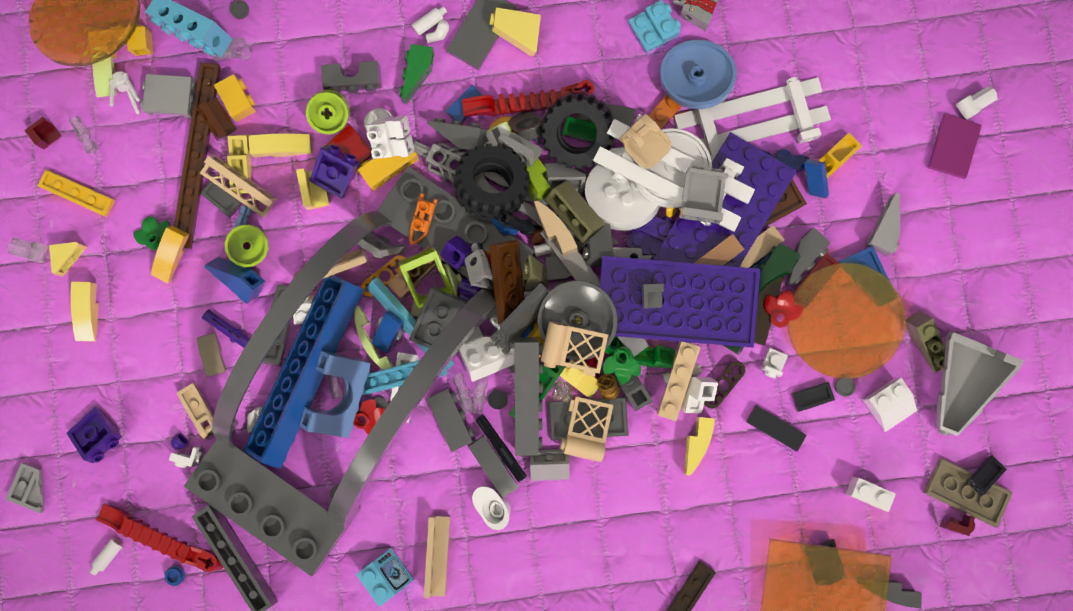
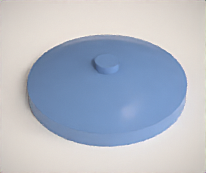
(698, 74)

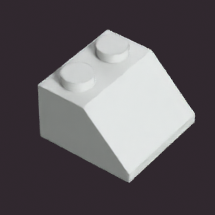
(891, 403)

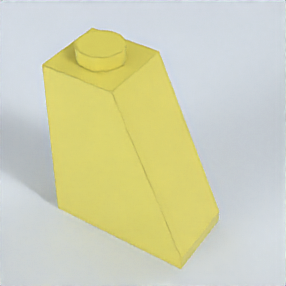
(517, 28)
(584, 383)

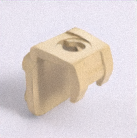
(646, 142)

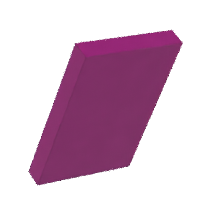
(954, 146)

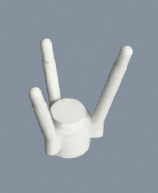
(122, 83)

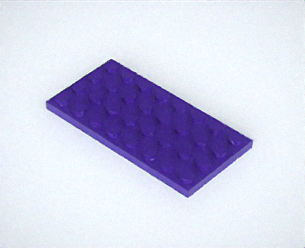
(767, 175)
(697, 302)

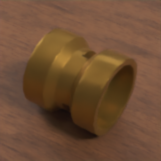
(608, 386)

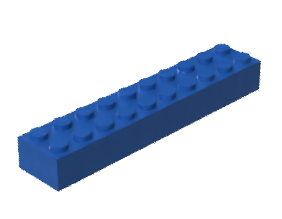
(298, 377)

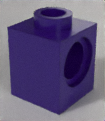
(456, 251)

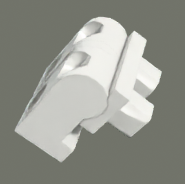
(390, 138)

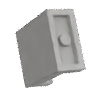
(168, 95)
(703, 195)

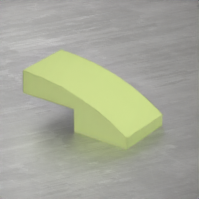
(102, 75)

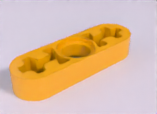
(393, 264)

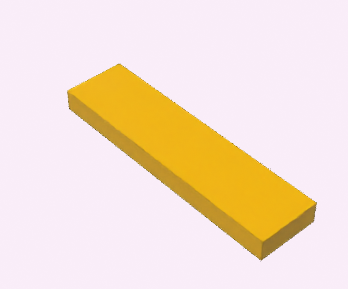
(76, 193)

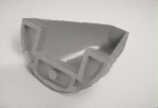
(969, 381)

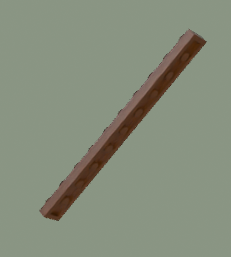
(195, 154)

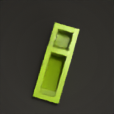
(538, 186)

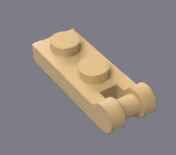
(197, 408)

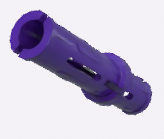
(211, 317)

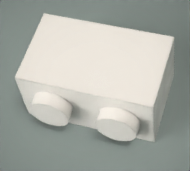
(870, 494)

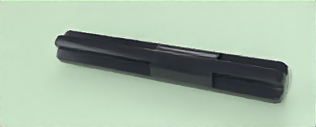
(501, 448)

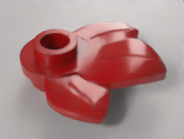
(782, 305)
(370, 412)

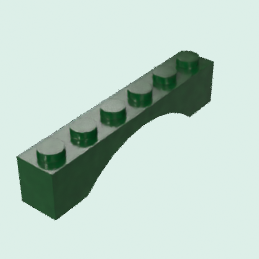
(780, 263)

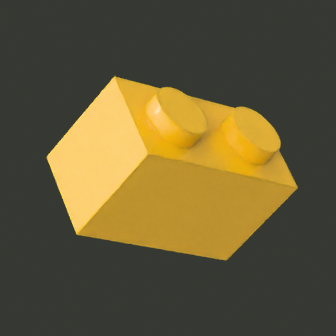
(235, 98)

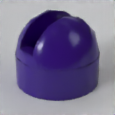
(179, 441)

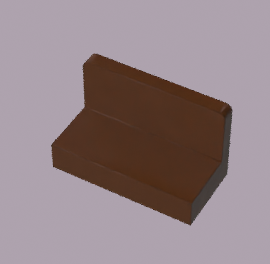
(216, 118)

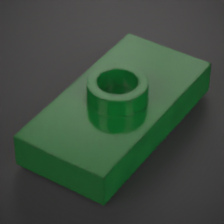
(579, 129)

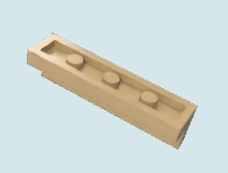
(240, 181)
(437, 556)

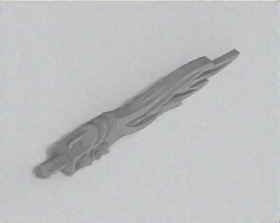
(454, 155)

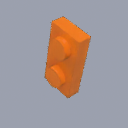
(664, 112)

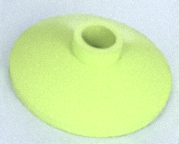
(453, 278)

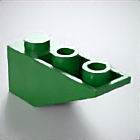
(418, 68)

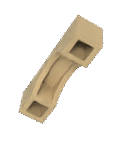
(678, 381)

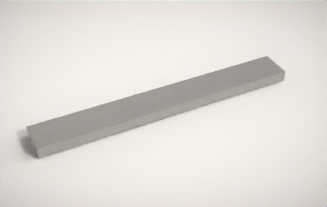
(579, 271)

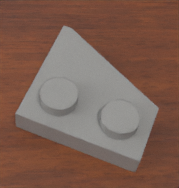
(379, 246)
(28, 488)

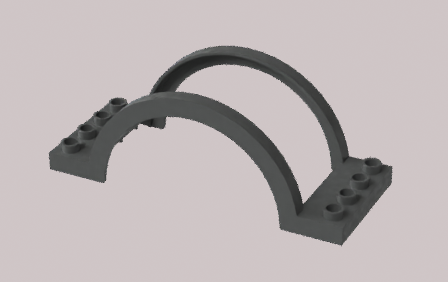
(260, 498)

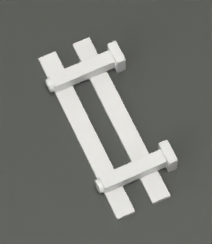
(801, 119)
(625, 168)

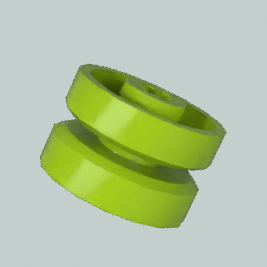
(324, 122)
(238, 237)

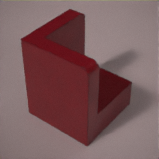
(43, 133)

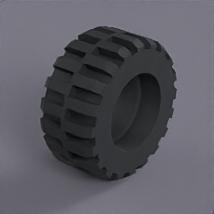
(559, 147)
(495, 160)

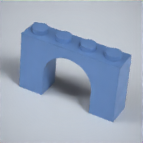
(339, 419)

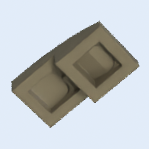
(210, 354)

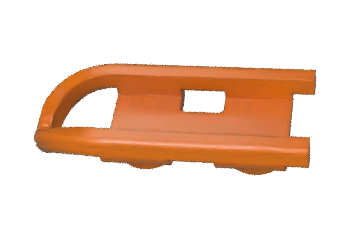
(418, 223)

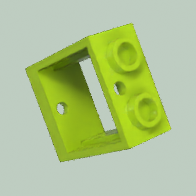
(418, 260)

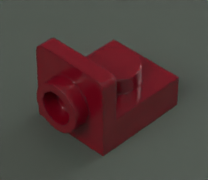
(962, 527)

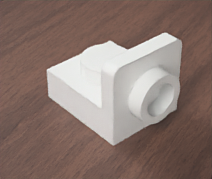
(773, 363)

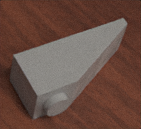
(887, 229)

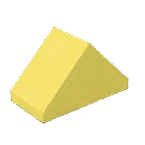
(64, 256)

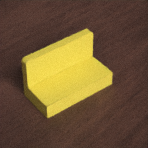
(311, 194)

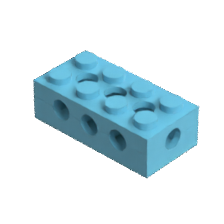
(189, 26)

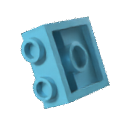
(655, 26)

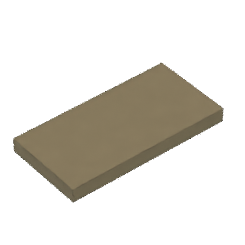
(950, 487)

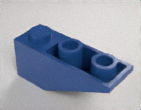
(239, 279)

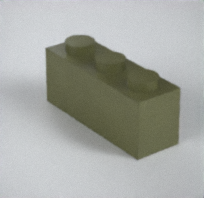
(574, 211)

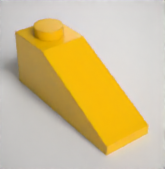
(381, 170)

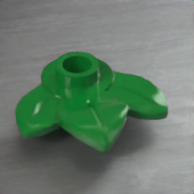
(150, 231)
(622, 367)

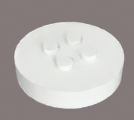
(685, 143)
(617, 201)

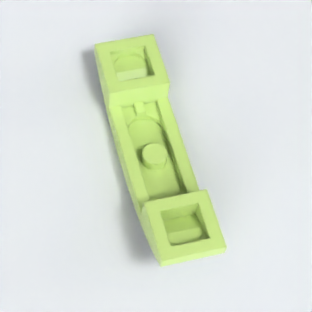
(361, 321)

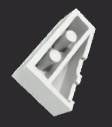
(483, 357)

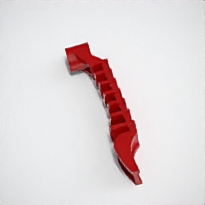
(489, 106)
(137, 530)

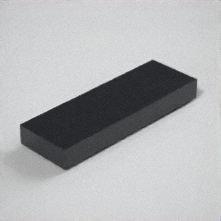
(776, 428)

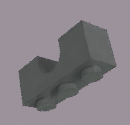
(366, 79)

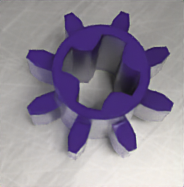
(467, 290)

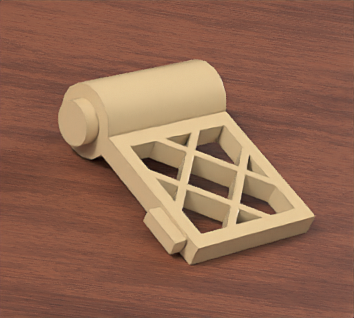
(557, 345)
(584, 445)

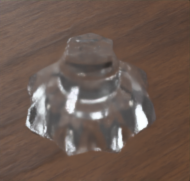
(562, 391)

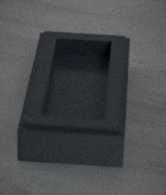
(813, 396)
(986, 475)

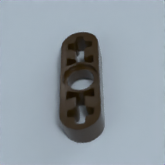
(737, 377)

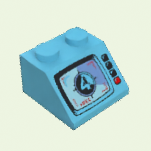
(385, 577)

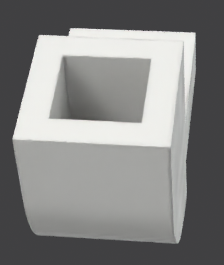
(698, 391)

